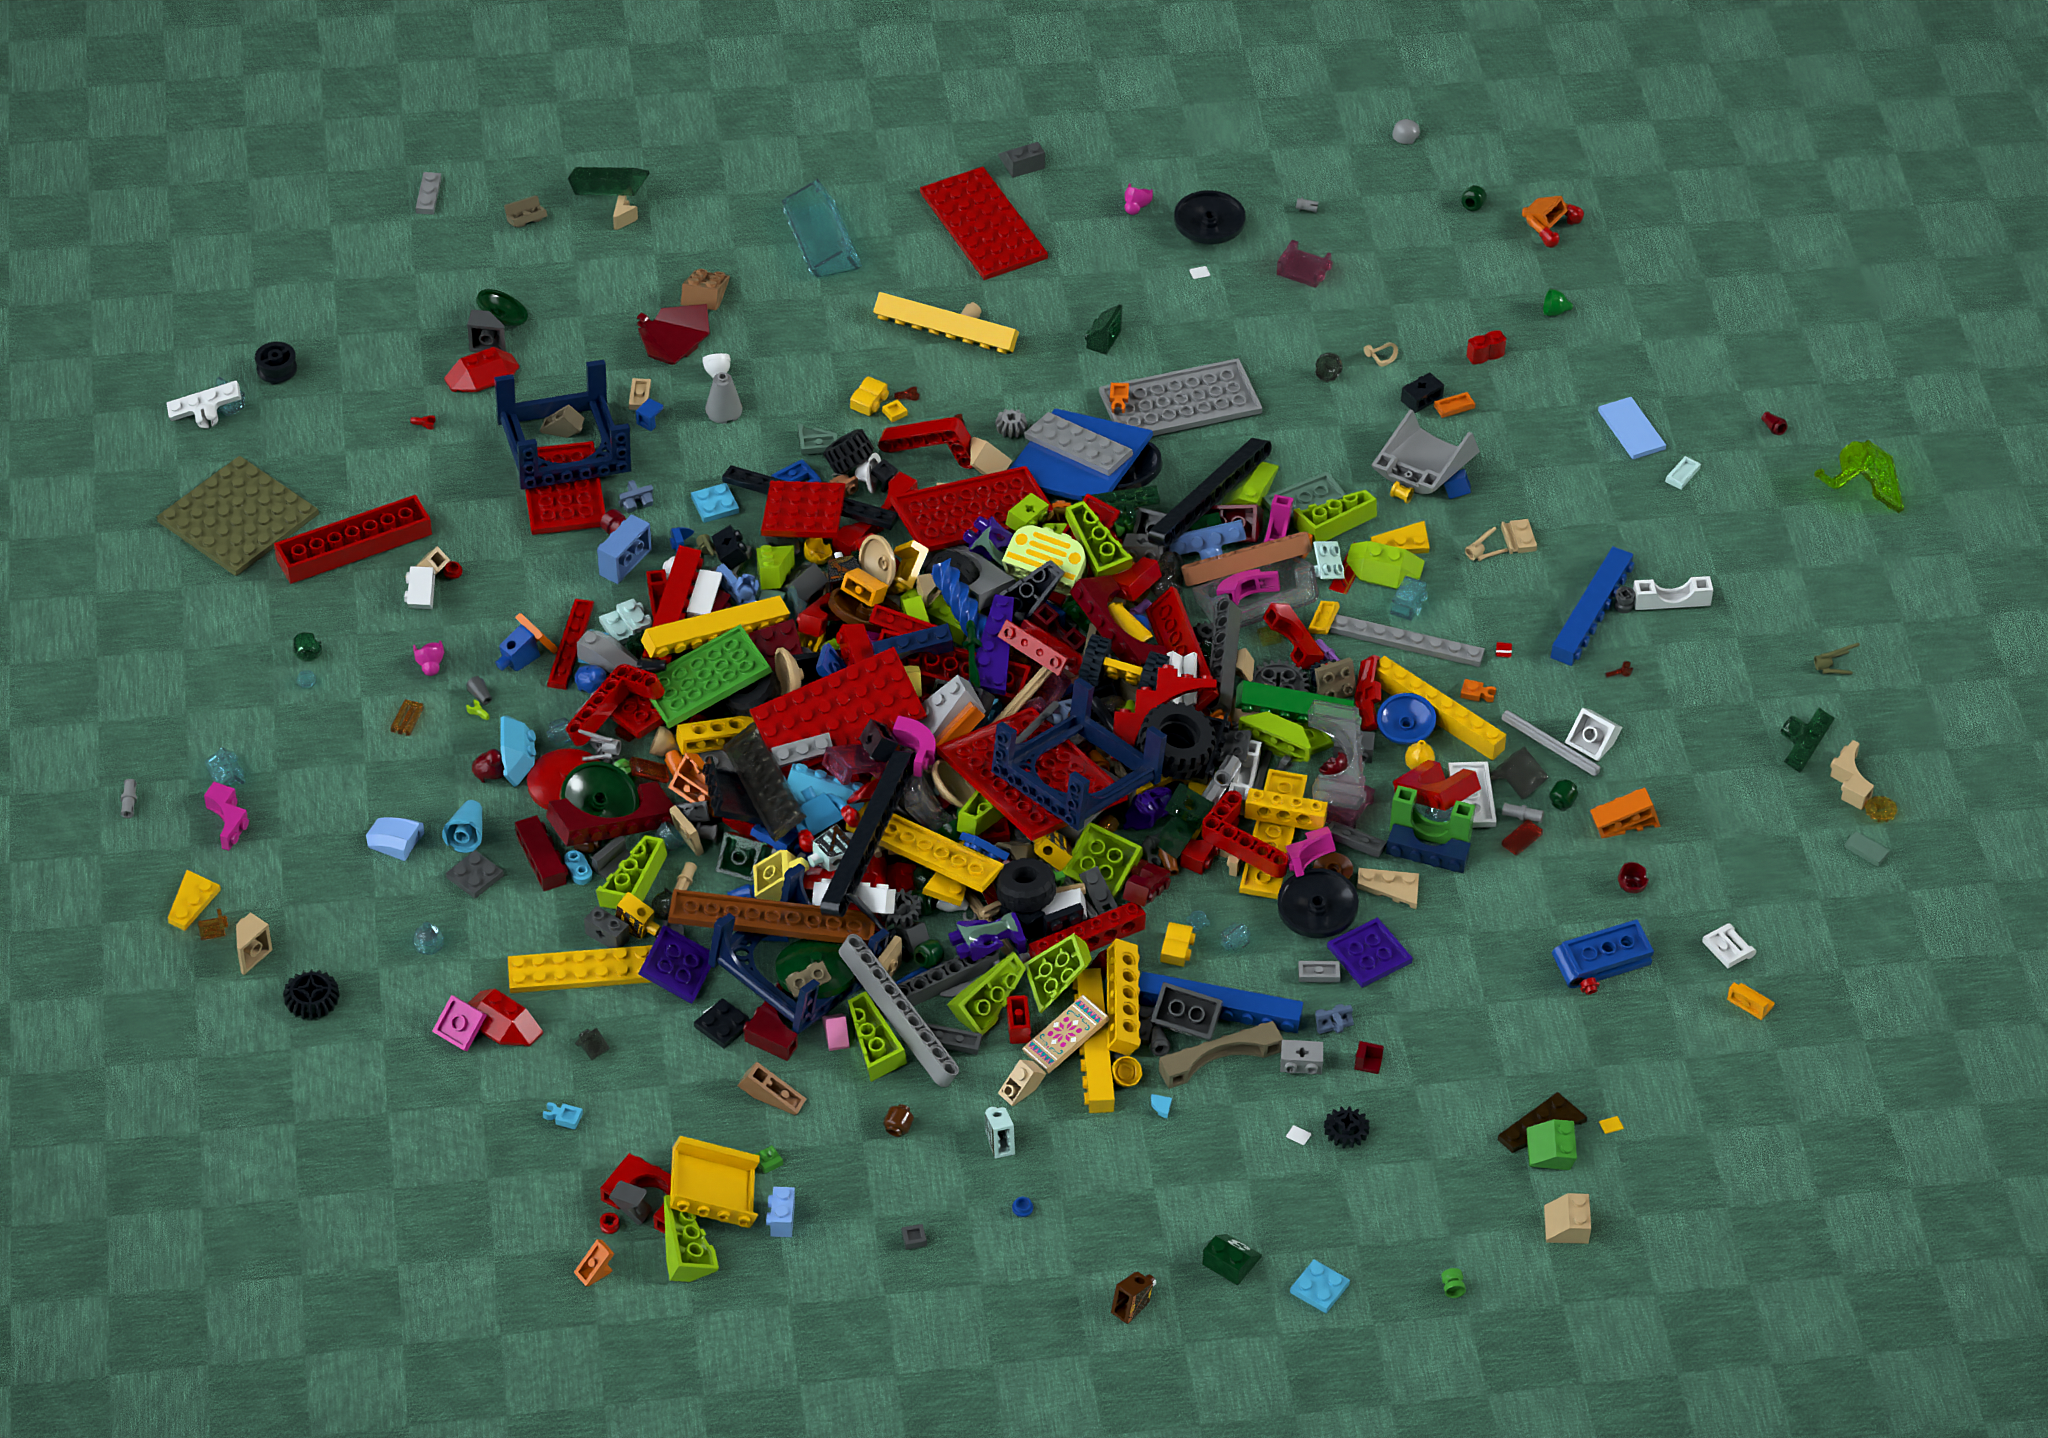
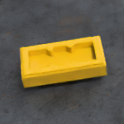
(1323, 617)

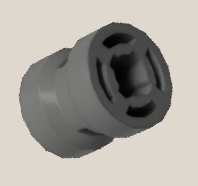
(1624, 599)

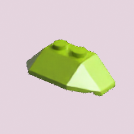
(1383, 564)
(1278, 735)

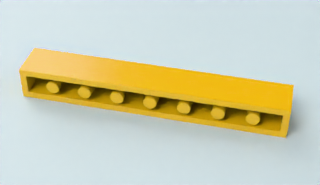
(945, 322)
(698, 630)
(1449, 713)
(1096, 1057)

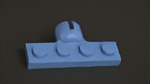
(1210, 539)
(741, 590)

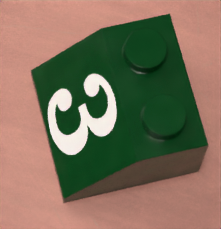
(1229, 1258)

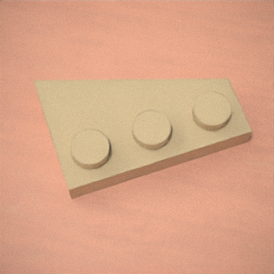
(1393, 884)

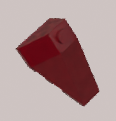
(1250, 514)

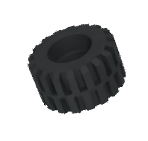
(848, 451)

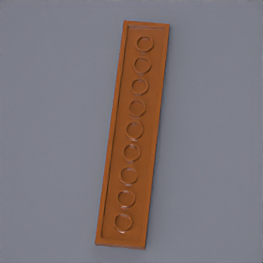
(768, 917)

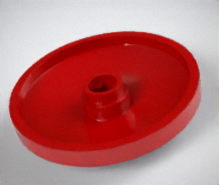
(550, 771)

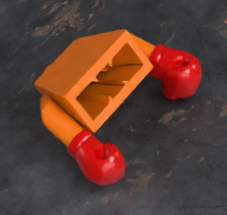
(1546, 212)

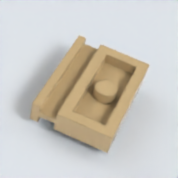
(1519, 536)

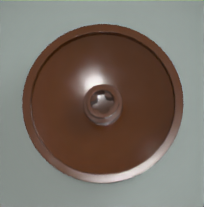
(854, 611)

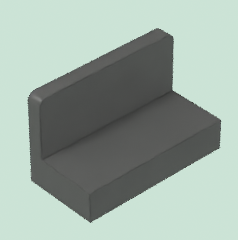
(609, 857)

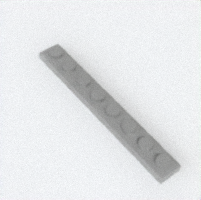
(1407, 640)

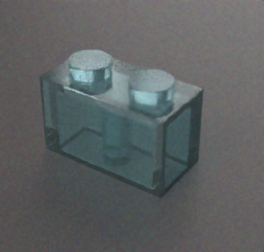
(1409, 598)

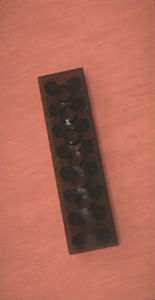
(764, 782)

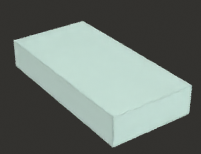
(1683, 472)

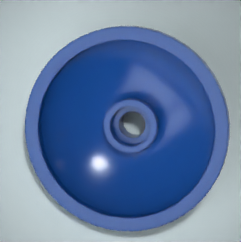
(1406, 710)

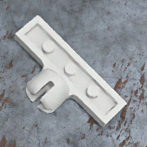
(204, 404)

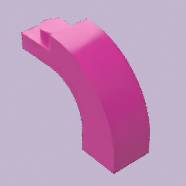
(1279, 517)
(1248, 583)
(919, 738)

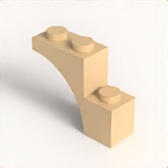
(1854, 787)

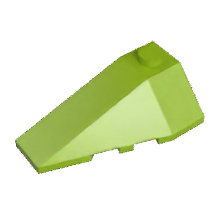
(1253, 486)
(983, 999)
(686, 1246)

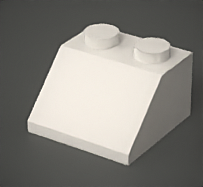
(1593, 734)

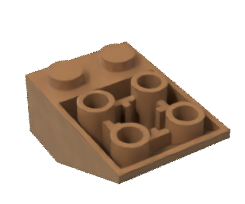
(704, 288)

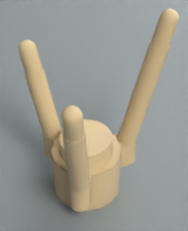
(1476, 549)

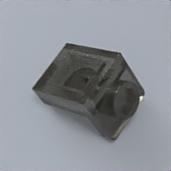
(592, 1043)

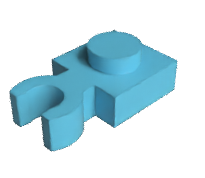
(566, 1116)

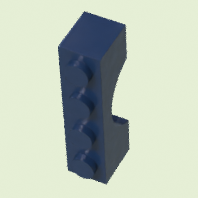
(932, 640)
(1449, 856)

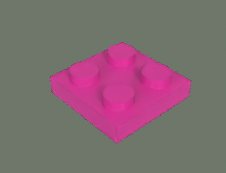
(459, 1023)

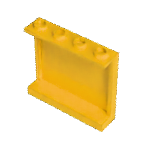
(713, 1181)

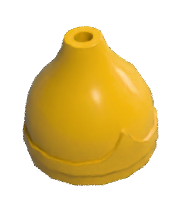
(1418, 753)

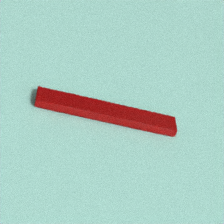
(567, 650)

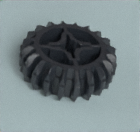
(311, 994)

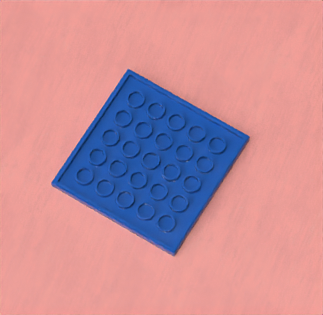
(1072, 479)

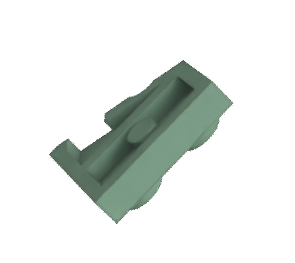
(814, 440)

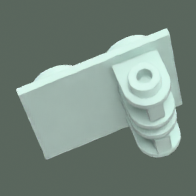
(1328, 560)

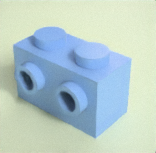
(782, 1211)

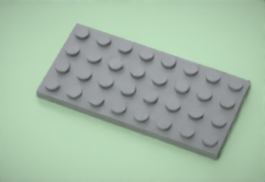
(1187, 398)

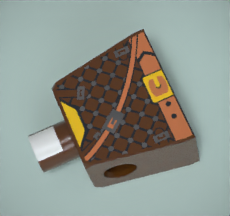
(1132, 1296)

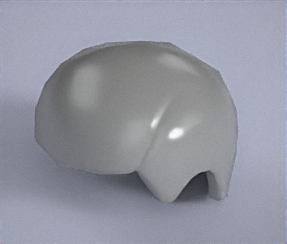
(1406, 131)

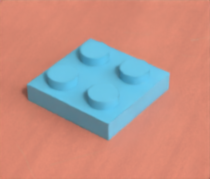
(715, 502)
(1319, 1286)

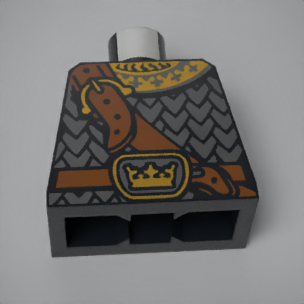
(838, 567)

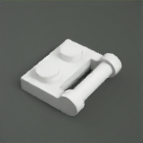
(1725, 949)

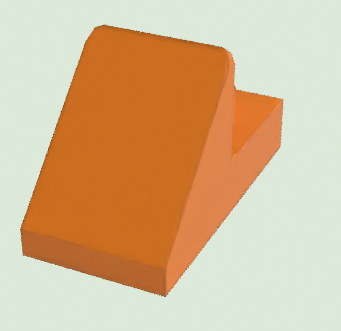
(595, 1263)

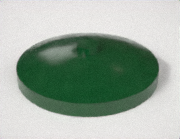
(600, 790)
(807, 951)

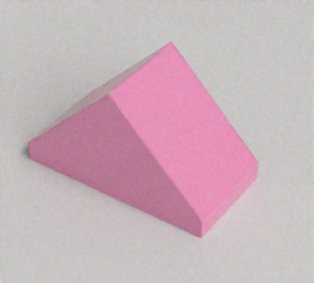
(836, 1031)

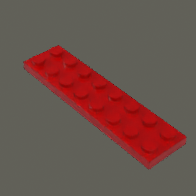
(1175, 632)

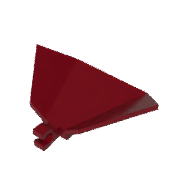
(674, 332)

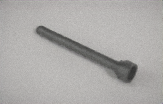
(1037, 722)

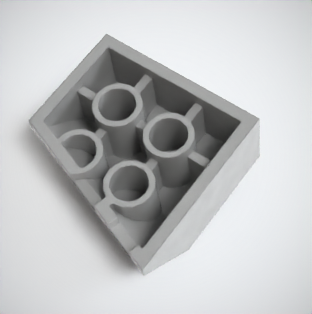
(948, 703)

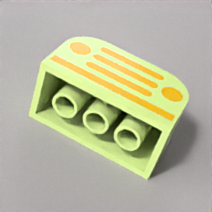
(1036, 546)

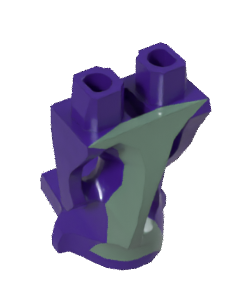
(987, 538)
(977, 933)

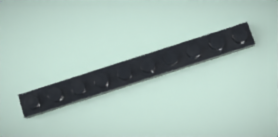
(851, 508)

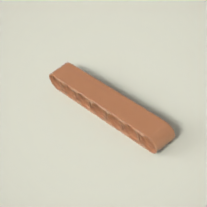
(1246, 558)

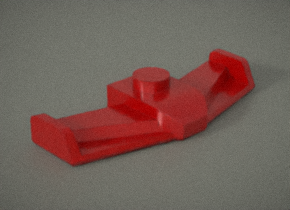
(1368, 693)

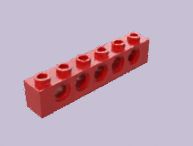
(1098, 930)

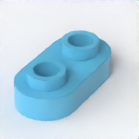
(575, 865)

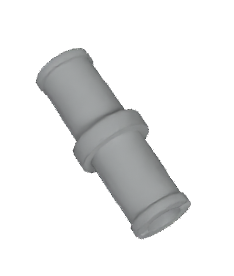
(128, 798)
(1523, 812)

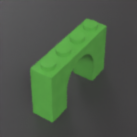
(1406, 814)

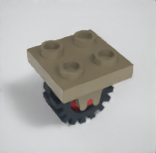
(1334, 678)

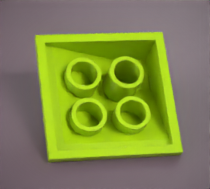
(1109, 852)

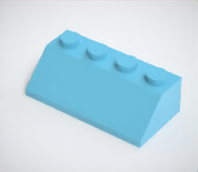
(803, 777)

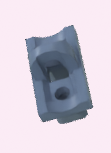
(634, 495)
(1342, 1018)

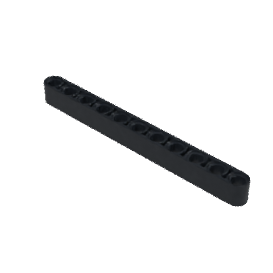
(1209, 492)
(868, 833)

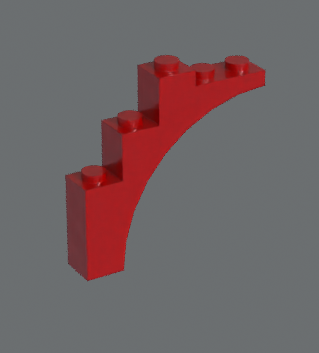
(1168, 688)

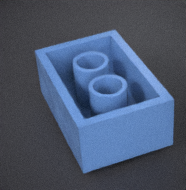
(624, 549)

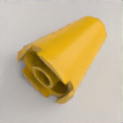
(1129, 623)

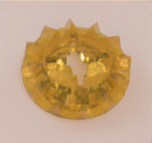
(1880, 802)

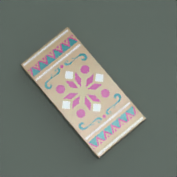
(1065, 1034)

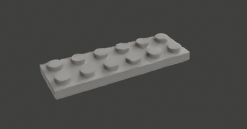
(1078, 443)

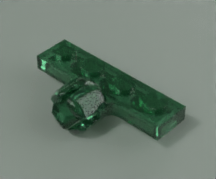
(1128, 500)
(1805, 737)

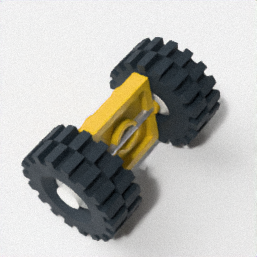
(1097, 662)

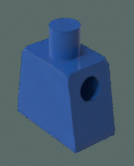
(518, 650)

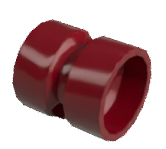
(611, 520)

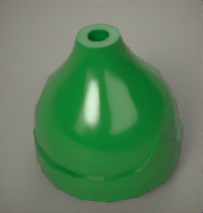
(1556, 303)

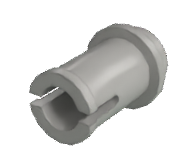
(1303, 204)

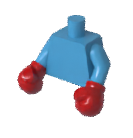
(821, 813)

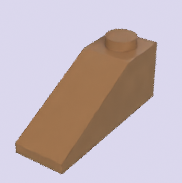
(770, 1089)

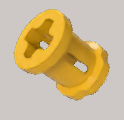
(1402, 492)

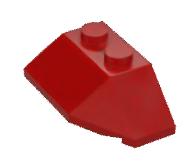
(479, 369)
(505, 1020)

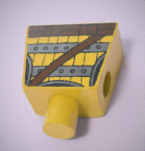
(1054, 849)
(637, 915)

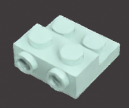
(625, 620)

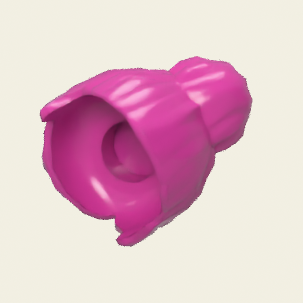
(1136, 199)
(429, 657)

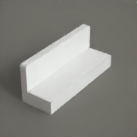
(704, 593)
(1185, 665)

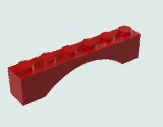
(848, 534)

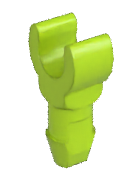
(477, 710)

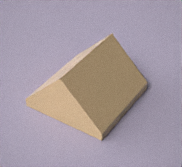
(987, 458)

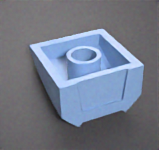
(395, 836)

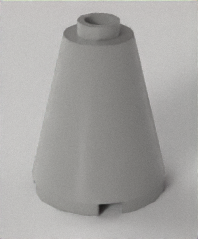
(723, 400)

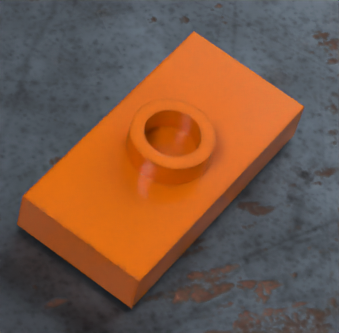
(1454, 404)

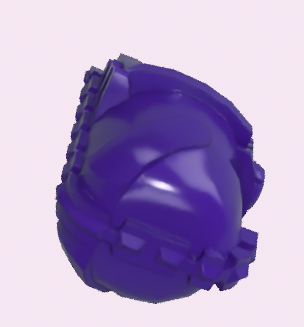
(1147, 808)

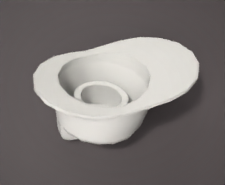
(864, 469)

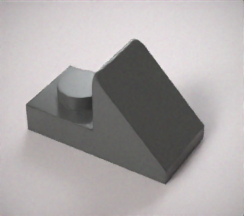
(631, 1201)

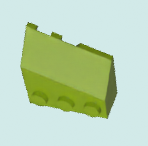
(1056, 969)

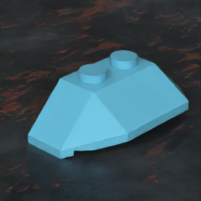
(516, 749)

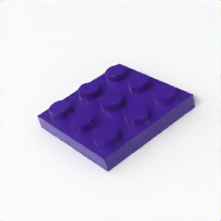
(1369, 952)
(676, 964)

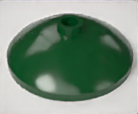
(502, 306)

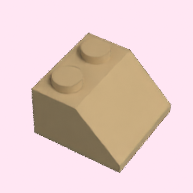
(252, 941)
(1568, 1219)

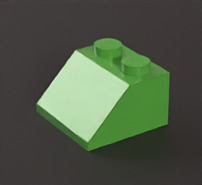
(1552, 1145)

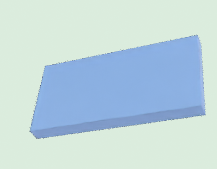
(1632, 428)

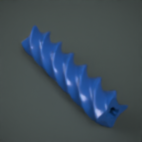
(956, 596)

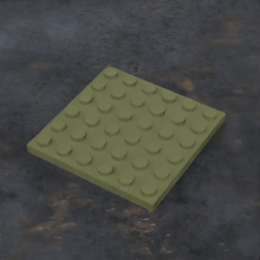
(237, 515)

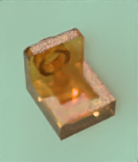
(213, 927)

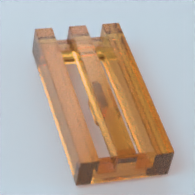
(395, 725)

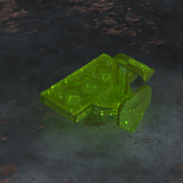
(1874, 465)

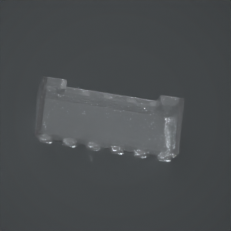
(1297, 589)

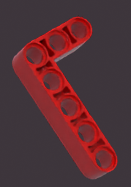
(930, 433)
(608, 697)
(1220, 833)

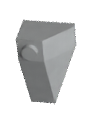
(603, 651)

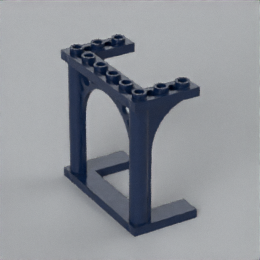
(614, 438)
(1077, 803)
(808, 1007)

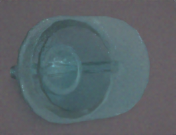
(794, 604)

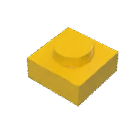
(894, 410)

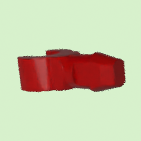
(427, 422)

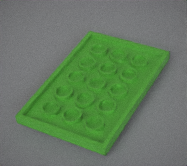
(709, 675)

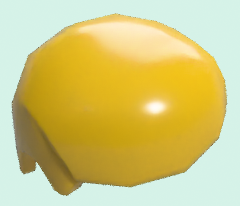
(816, 551)
(1126, 1071)

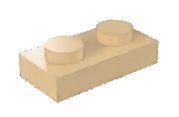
(639, 392)

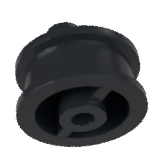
(276, 362)

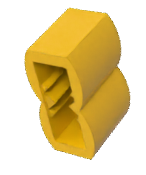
(869, 396)
(1177, 944)

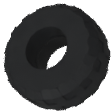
(968, 571)
(764, 691)
(1025, 885)

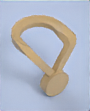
(1369, 351)

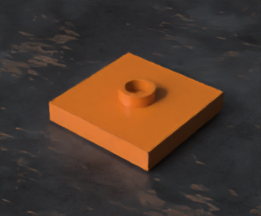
(539, 636)

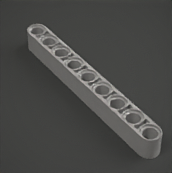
(898, 1010)

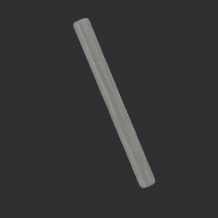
(1551, 743)

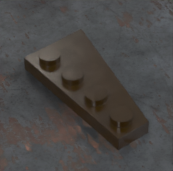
(1555, 1108)

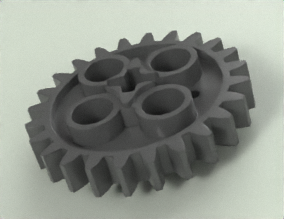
(1290, 676)

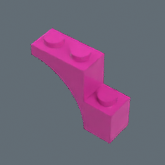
(223, 802)
(1304, 852)

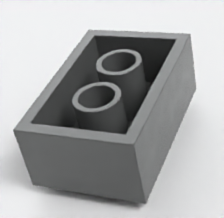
(1187, 1012)

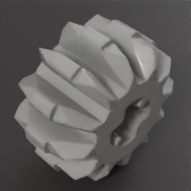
(1011, 423)

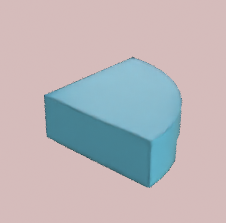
(1161, 1104)

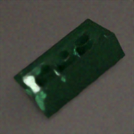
(607, 180)

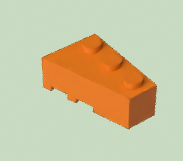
(690, 781)
(1625, 814)

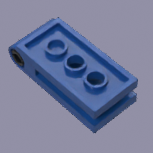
(1603, 953)

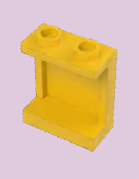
(912, 557)

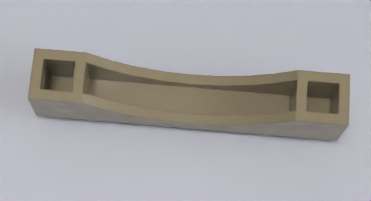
(1256, 1041)

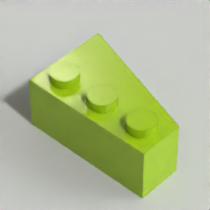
(774, 565)

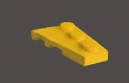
(1410, 537)
(191, 899)

